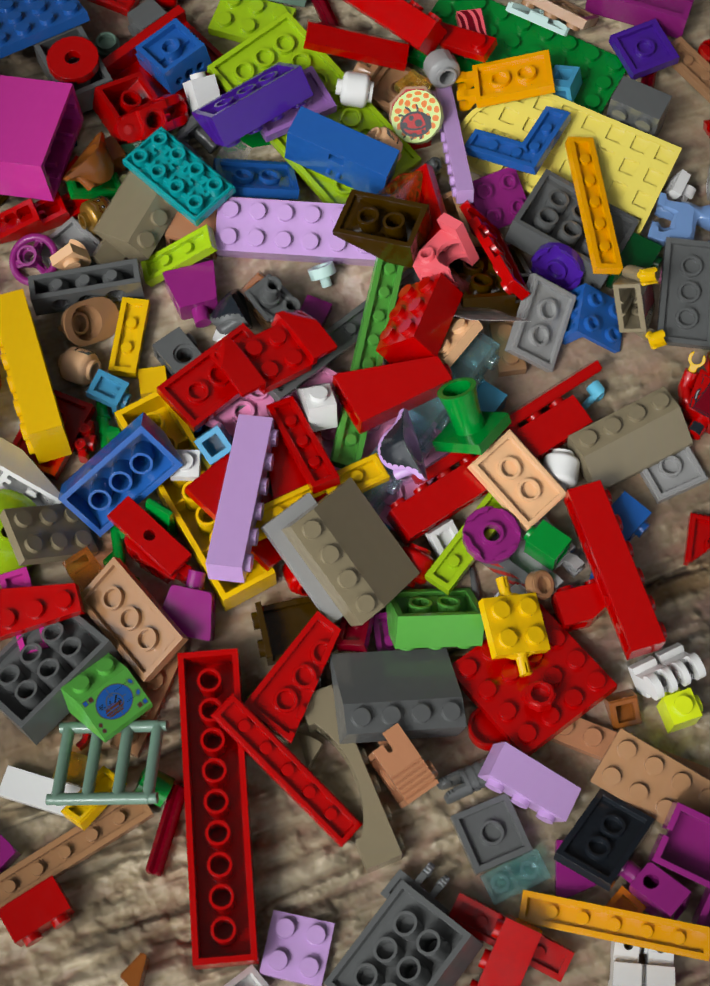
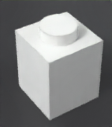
(200, 90)

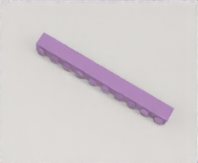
(454, 148)

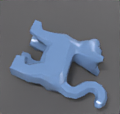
(683, 218)

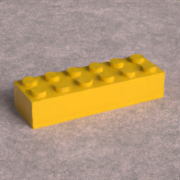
(30, 380)

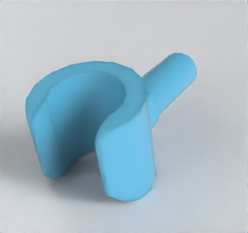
(596, 393)

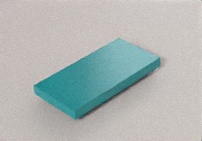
(179, 176)

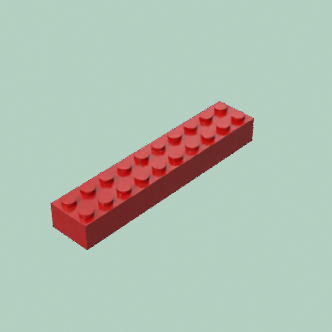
(216, 815)

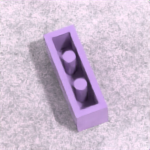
(529, 783)

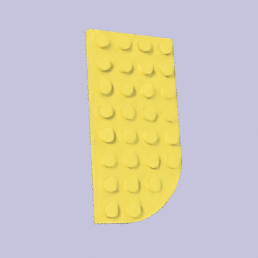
(630, 160)

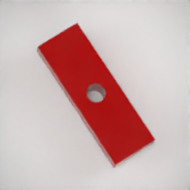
(138, 524)

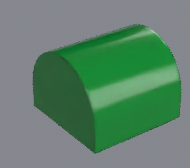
(163, 785)

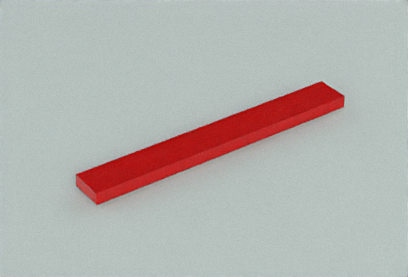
(519, 415)

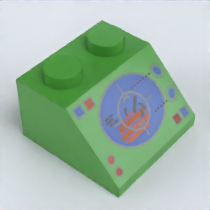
(106, 697)

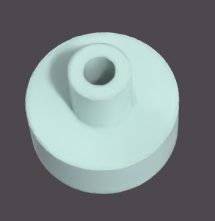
(322, 272)

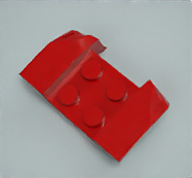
(274, 354)

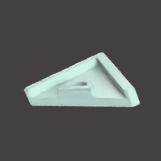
(536, 16)

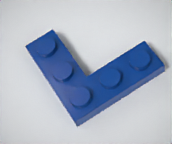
(518, 155)

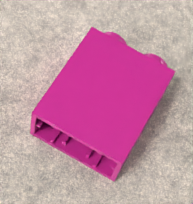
(36, 135)

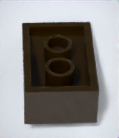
(384, 226)

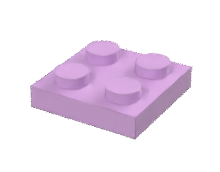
(297, 949)

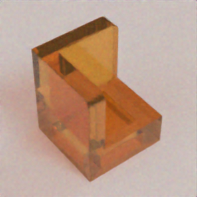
(82, 568)

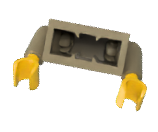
(637, 304)

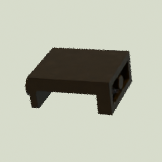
(281, 625)

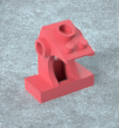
(443, 248)

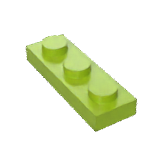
(179, 254)

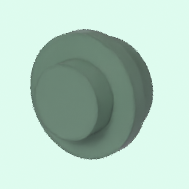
(106, 43)

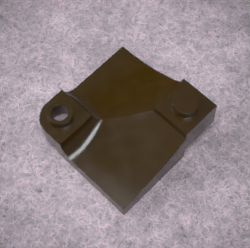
(482, 285)

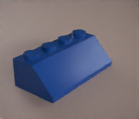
(127, 466)

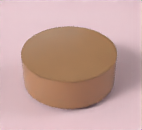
(540, 583)

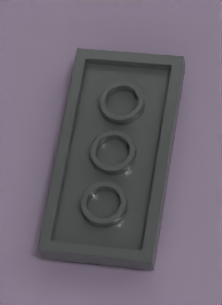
(685, 293)

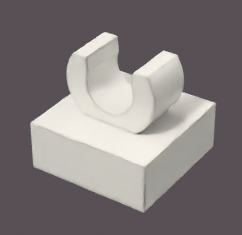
(678, 188)

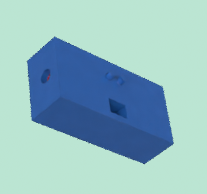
(340, 152)

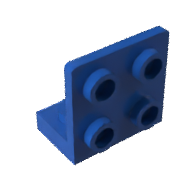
(594, 319)

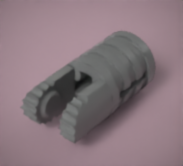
(467, 776)

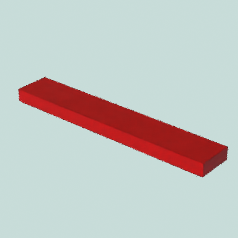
(286, 769)

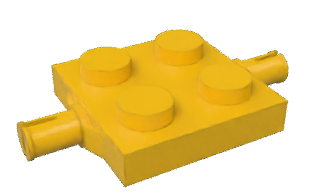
(514, 626)

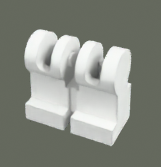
(673, 668)
(627, 970)

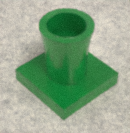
(470, 428)

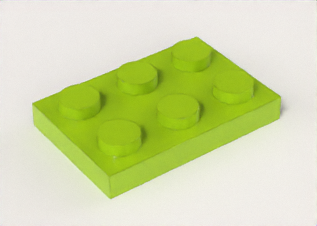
(243, 18)

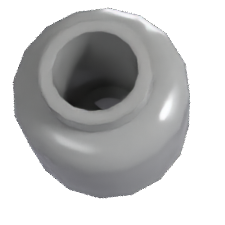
(441, 68)

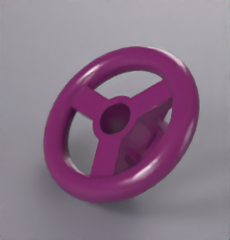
(22, 253)

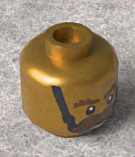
(92, 211)

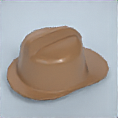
(89, 321)

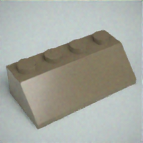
(135, 219)
(631, 439)

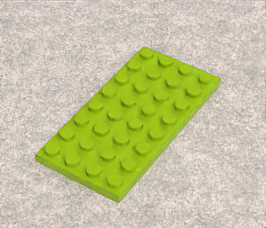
(284, 42)

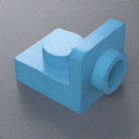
(109, 390)

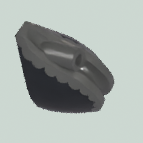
(231, 312)

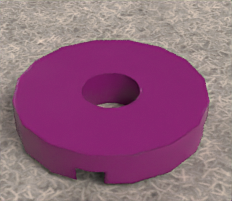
(491, 551)

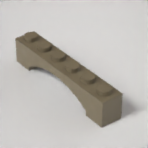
(378, 843)

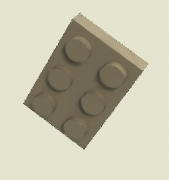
(45, 533)

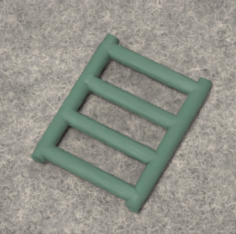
(118, 795)

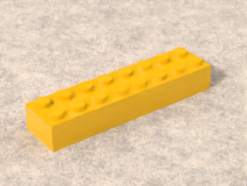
(189, 517)

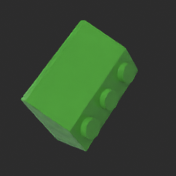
(434, 619)

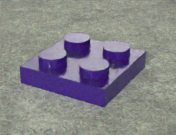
(644, 49)

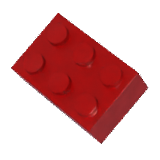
(419, 320)

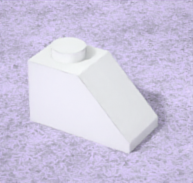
(319, 406)

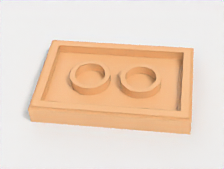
(517, 480)

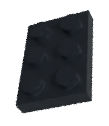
(604, 839)

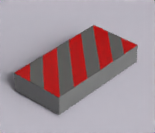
(512, 570)

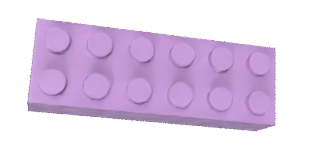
(284, 232)

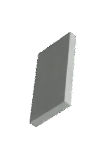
(293, 560)

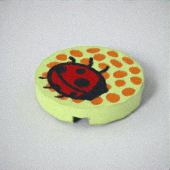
(417, 116)

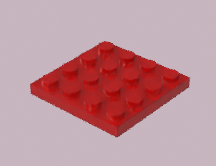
(500, 691)

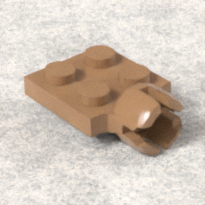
(384, 83)

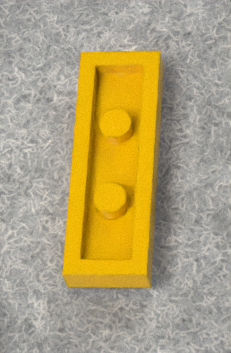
(129, 337)

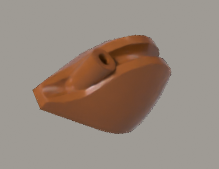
(93, 165)

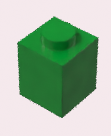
(546, 544)

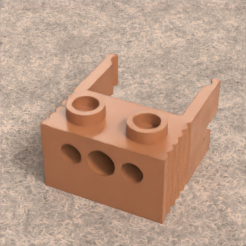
(402, 767)

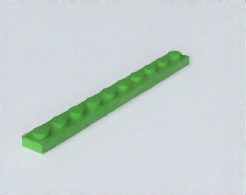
(380, 301)

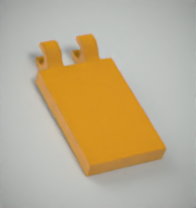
(506, 80)

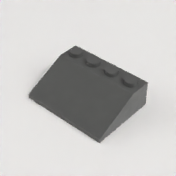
(554, 216)
(33, 681)
(393, 688)
(407, 946)

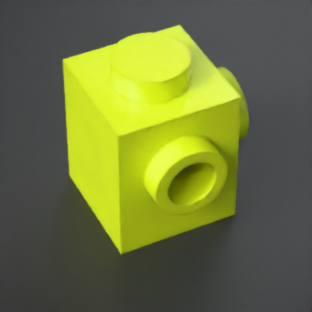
(680, 709)

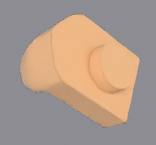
(71, 256)

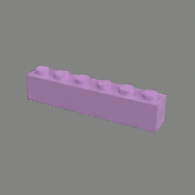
(241, 498)

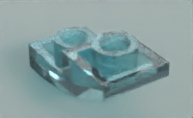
(515, 876)

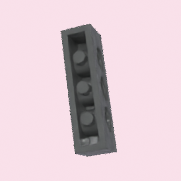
(61, 289)
(173, 348)

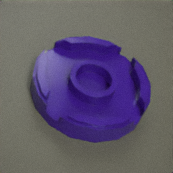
(559, 265)

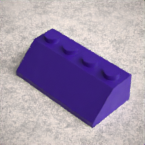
(254, 104)

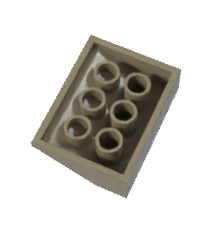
(351, 553)

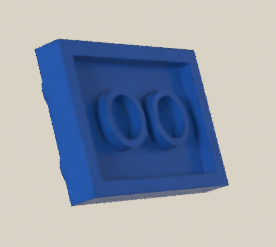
(259, 178)

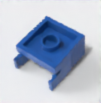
(173, 55)

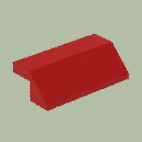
(356, 45)

